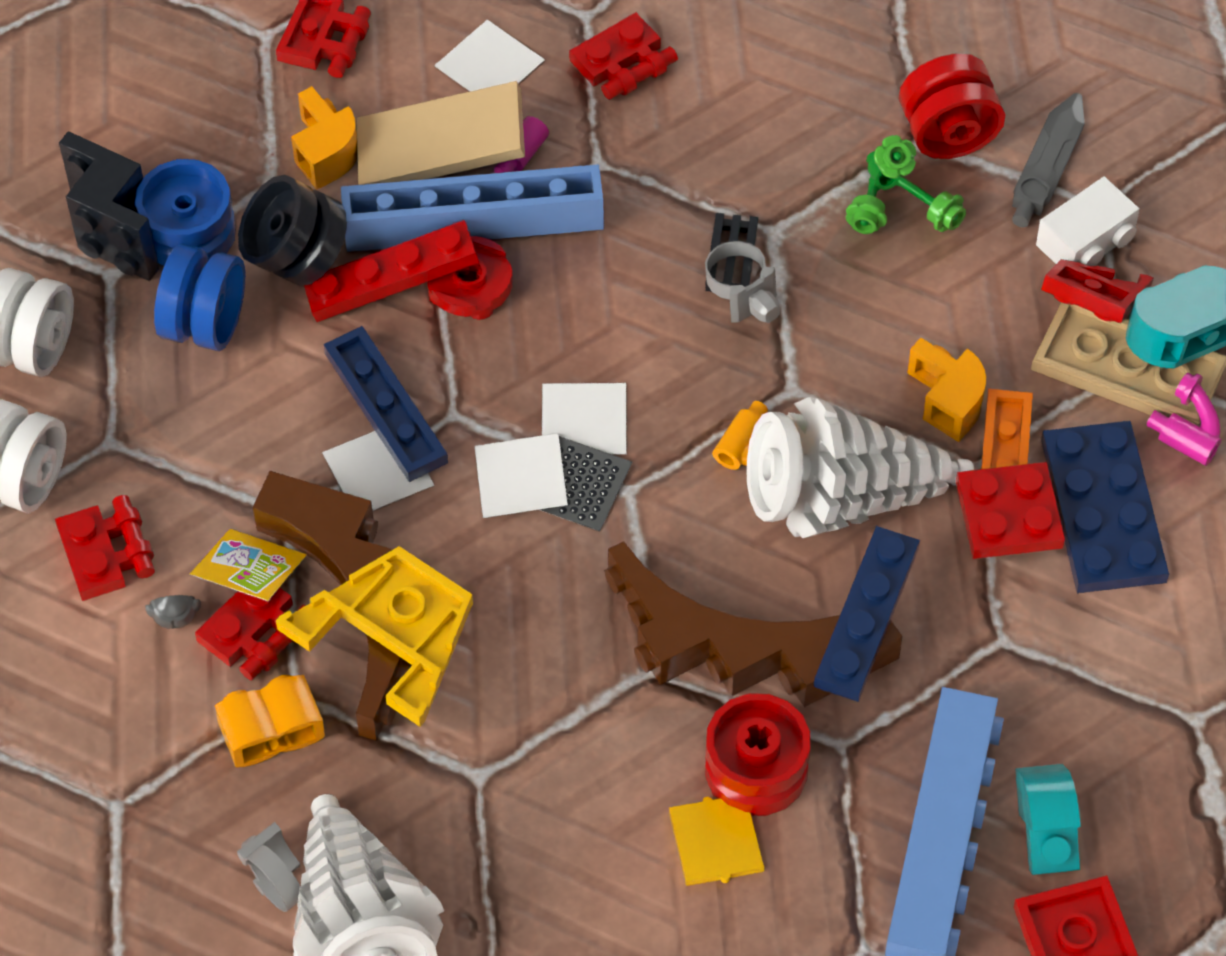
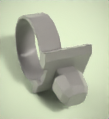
(755, 299)
(272, 866)

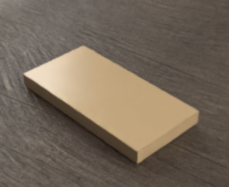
(441, 136)
(1098, 360)

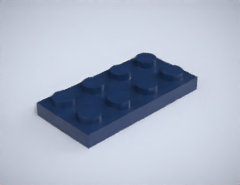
(1104, 507)

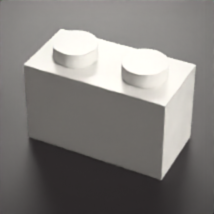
(1089, 225)

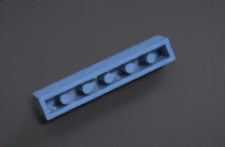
(489, 203)
(943, 825)

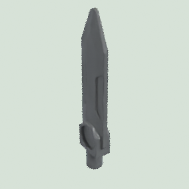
(1048, 159)

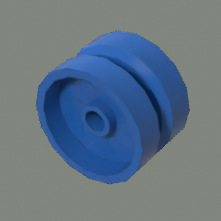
(187, 206)
(199, 297)

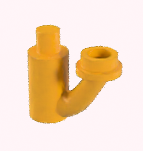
(734, 444)

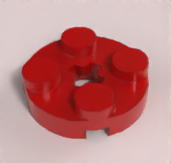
(479, 296)

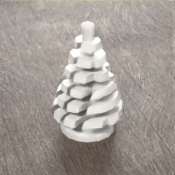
(838, 468)
(359, 894)

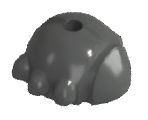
(173, 610)

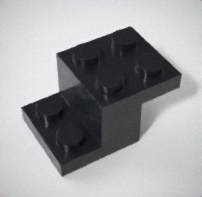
(104, 206)

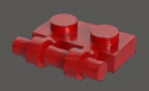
(310, 31)
(615, 50)
(91, 553)
(238, 627)

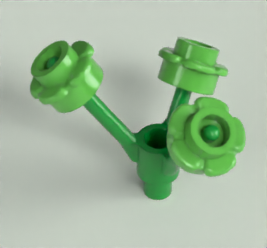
(886, 169)

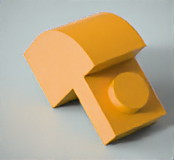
(328, 144)
(955, 387)

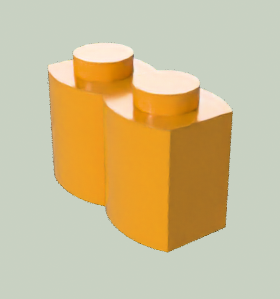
(269, 720)

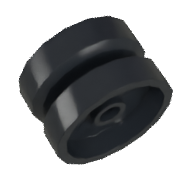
(292, 230)

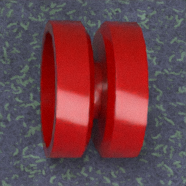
(951, 106)
(757, 753)

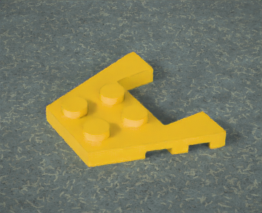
(402, 608)

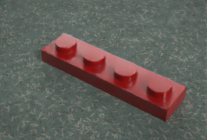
(392, 271)

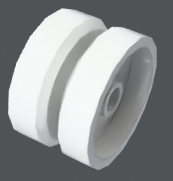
(33, 321)
(29, 456)

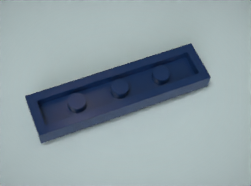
(385, 404)
(866, 614)

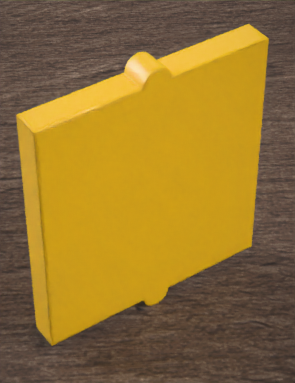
(715, 841)

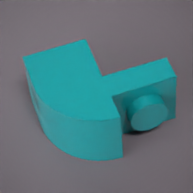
(1051, 817)

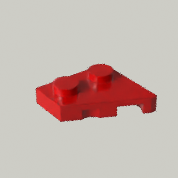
(1094, 289)

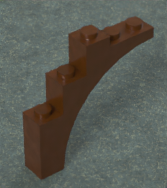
(339, 536)
(738, 651)

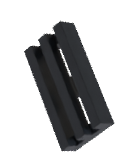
(735, 226)

